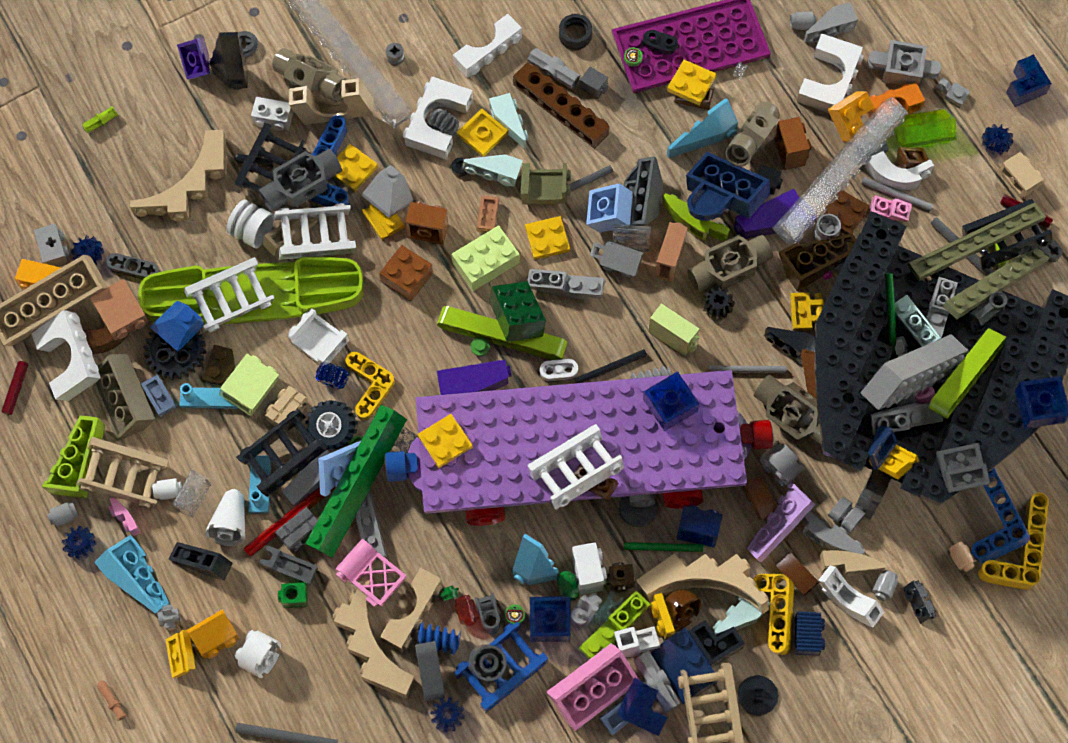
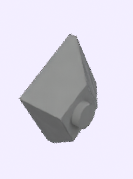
(388, 191)

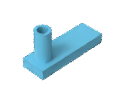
(203, 398)
(257, 501)

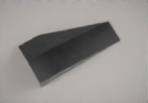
(229, 61)

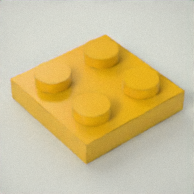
(691, 82)
(482, 132)
(355, 168)
(547, 238)
(445, 441)
(659, 610)

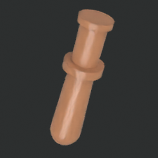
(109, 697)

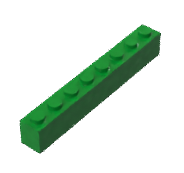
(356, 481)

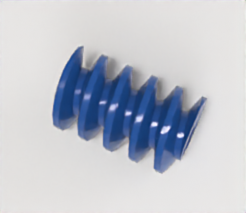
(442, 638)

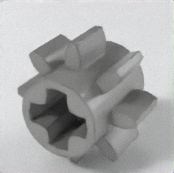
(169, 617)

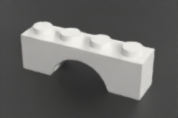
(471, 59)

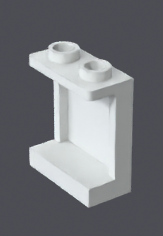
(317, 338)

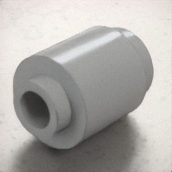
(802, 20)
(62, 514)
(885, 585)

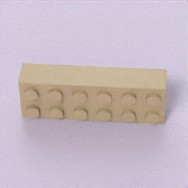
(45, 299)

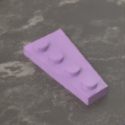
(788, 514)

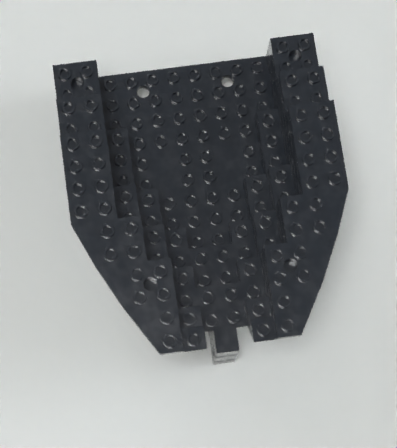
(855, 345)

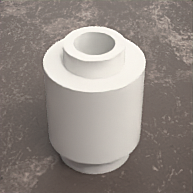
(166, 489)

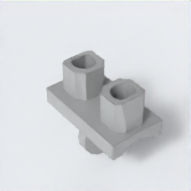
(585, 610)

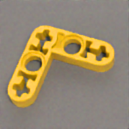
(377, 385)

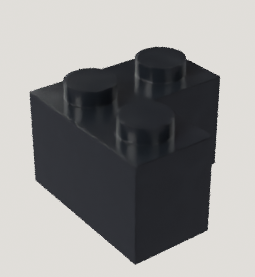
(716, 648)

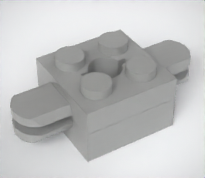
(904, 56)

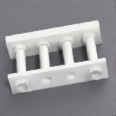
(307, 248)
(213, 283)
(574, 448)

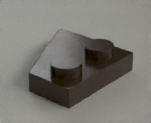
(219, 366)

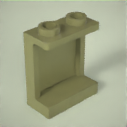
(545, 185)

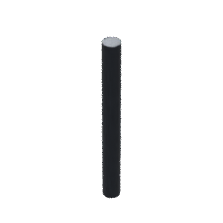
(611, 366)

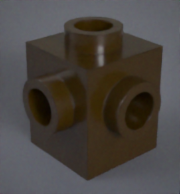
(627, 577)

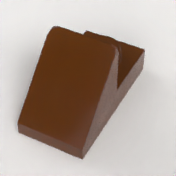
(911, 157)

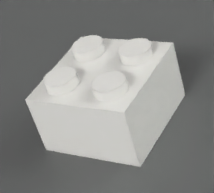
(587, 567)

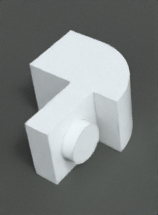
(634, 642)

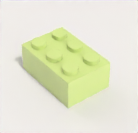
(485, 258)

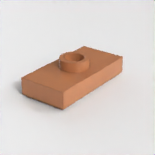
(487, 213)

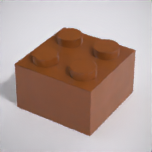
(792, 143)
(427, 222)
(406, 273)

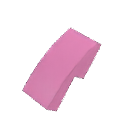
(894, 210)
(123, 515)

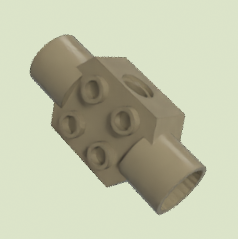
(309, 72)
(752, 134)
(729, 262)
(790, 408)

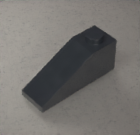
(201, 560)

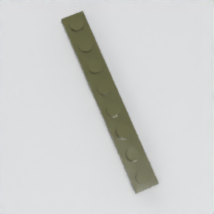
(976, 241)
(995, 282)

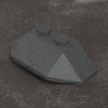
(647, 186)

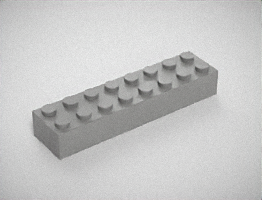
(914, 372)

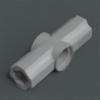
(554, 68)
(658, 679)

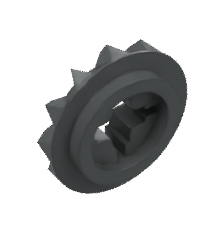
(251, 41)

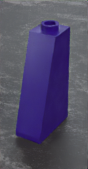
(765, 216)
(474, 378)

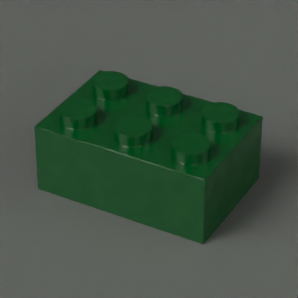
(517, 311)

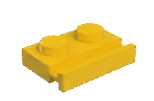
(381, 223)
(898, 462)
(180, 654)

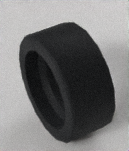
(575, 19)

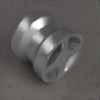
(398, 56)

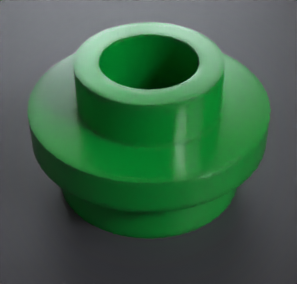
(449, 592)

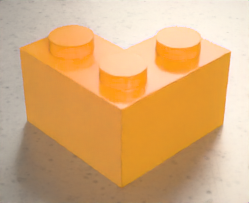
(848, 112)

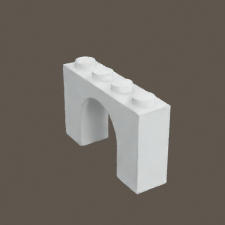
(846, 58)
(436, 95)
(82, 369)

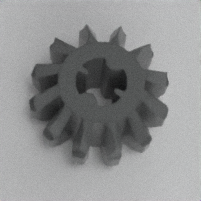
(443, 122)

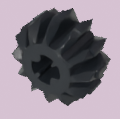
(717, 308)

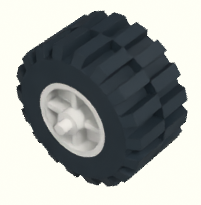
(332, 423)

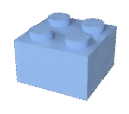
(609, 207)

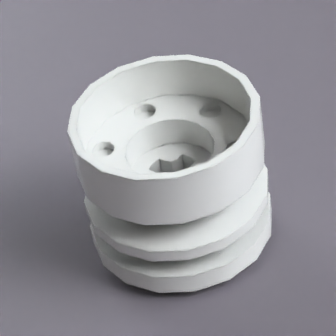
(249, 223)

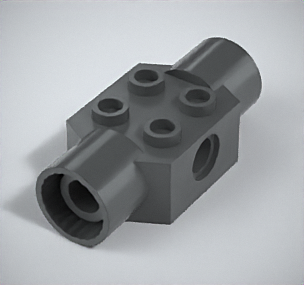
(300, 179)

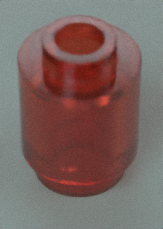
(466, 610)

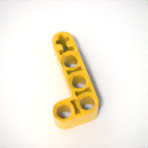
(777, 615)

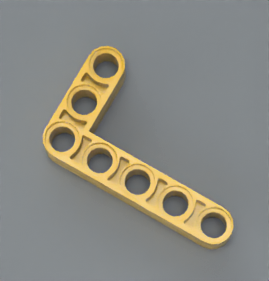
(1029, 549)

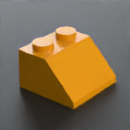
(213, 634)

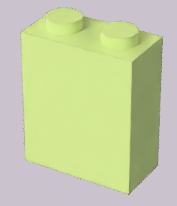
(674, 330)
(249, 384)

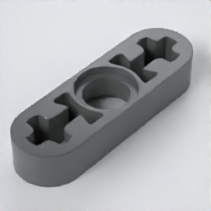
(126, 261)

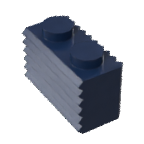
(808, 633)

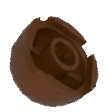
(681, 607)

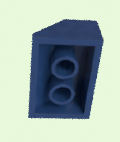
(682, 653)

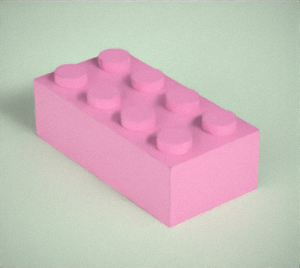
(592, 686)

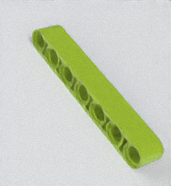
(489, 329)
(967, 373)

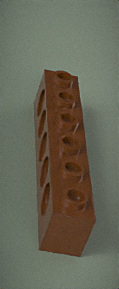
(577, 124)

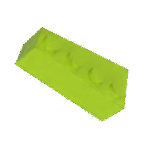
(74, 459)

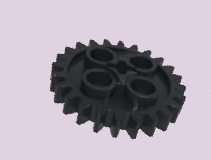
(172, 365)

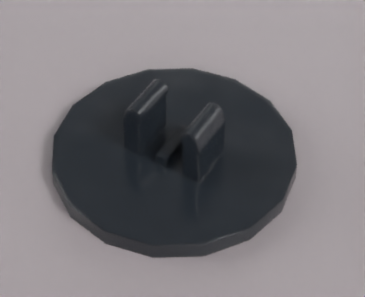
(758, 695)

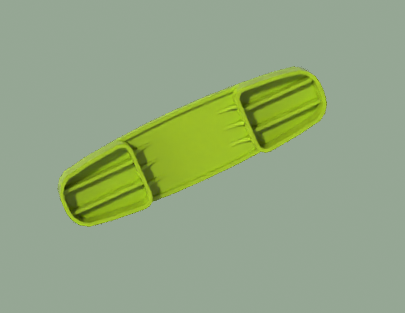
(297, 287)

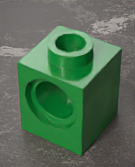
(301, 599)

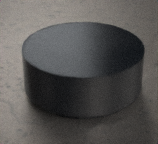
(456, 167)

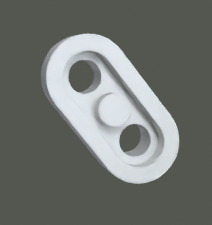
(558, 368)

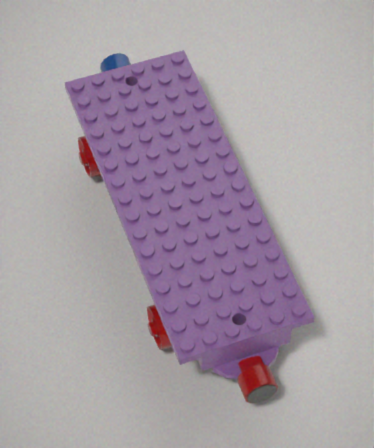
(525, 423)

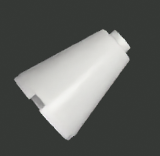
(228, 521)

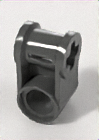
(487, 610)

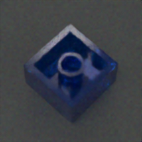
(671, 401)
(1042, 402)
(699, 526)
(550, 619)

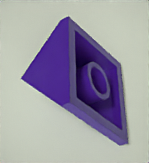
(194, 58)

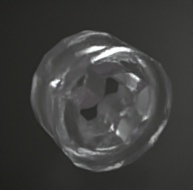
(740, 70)

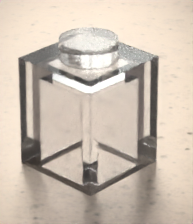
(404, 440)

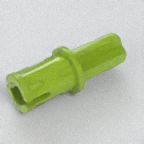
(99, 119)

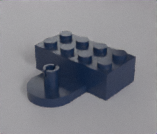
(723, 186)

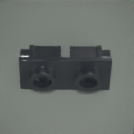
(922, 609)

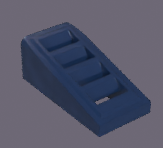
(882, 445)

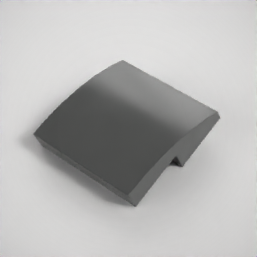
(963, 467)

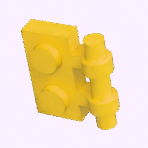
(801, 310)

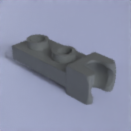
(289, 566)

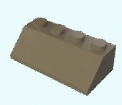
(122, 397)

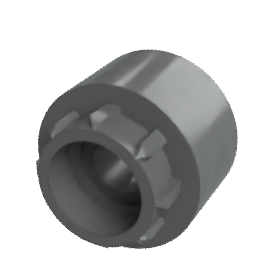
(476, 659)

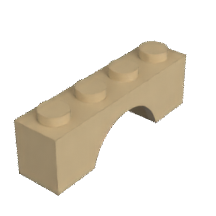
(399, 632)

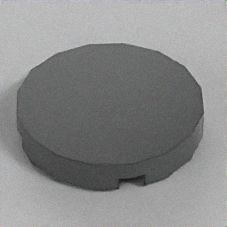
(637, 515)

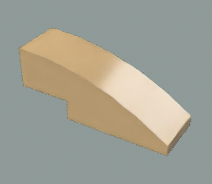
(274, 239)
(851, 563)

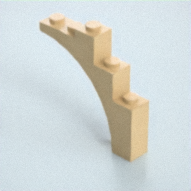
(193, 186)
(675, 575)
(379, 668)

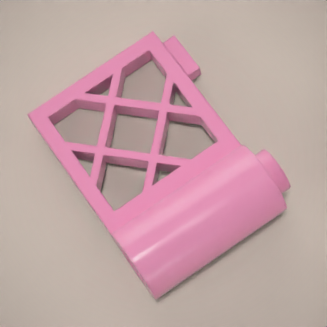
(358, 562)

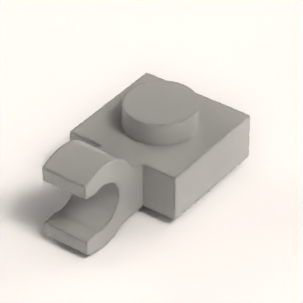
(955, 94)

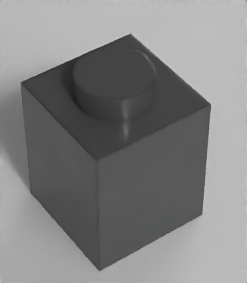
(594, 82)

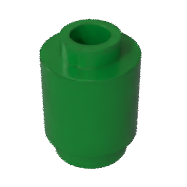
(568, 585)

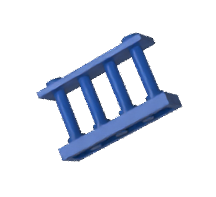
(520, 674)

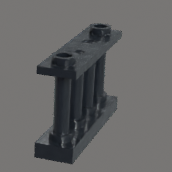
(258, 151)
(1006, 252)
(299, 459)

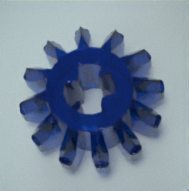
(997, 139)
(88, 247)
(332, 375)
(73, 537)
(440, 713)

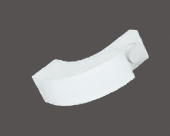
(897, 178)
(848, 599)

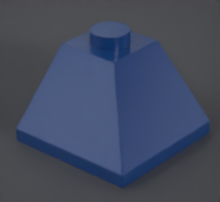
(178, 325)

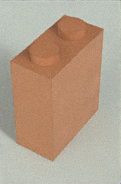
(671, 251)
(119, 309)

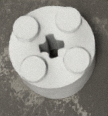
(258, 653)

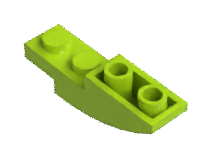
(701, 229)
(620, 619)

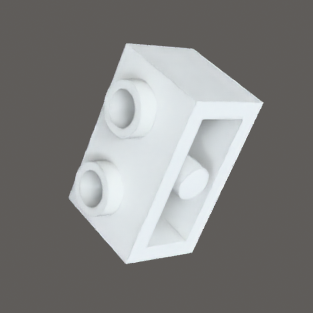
(272, 112)

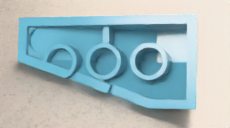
(716, 127)
(533, 564)
(127, 568)

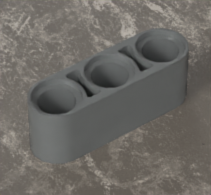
(430, 671)

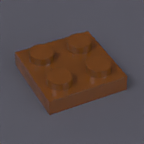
(848, 210)

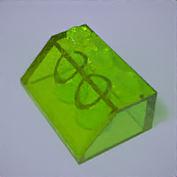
(926, 129)

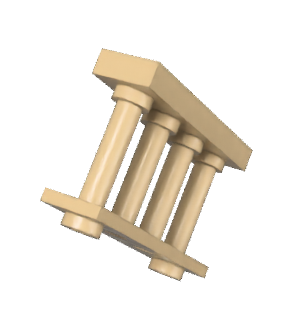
(117, 453)
(727, 695)

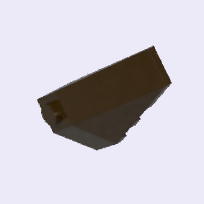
(812, 260)

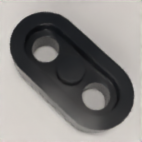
(660, 41)

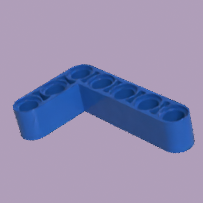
(337, 135)
(1010, 527)

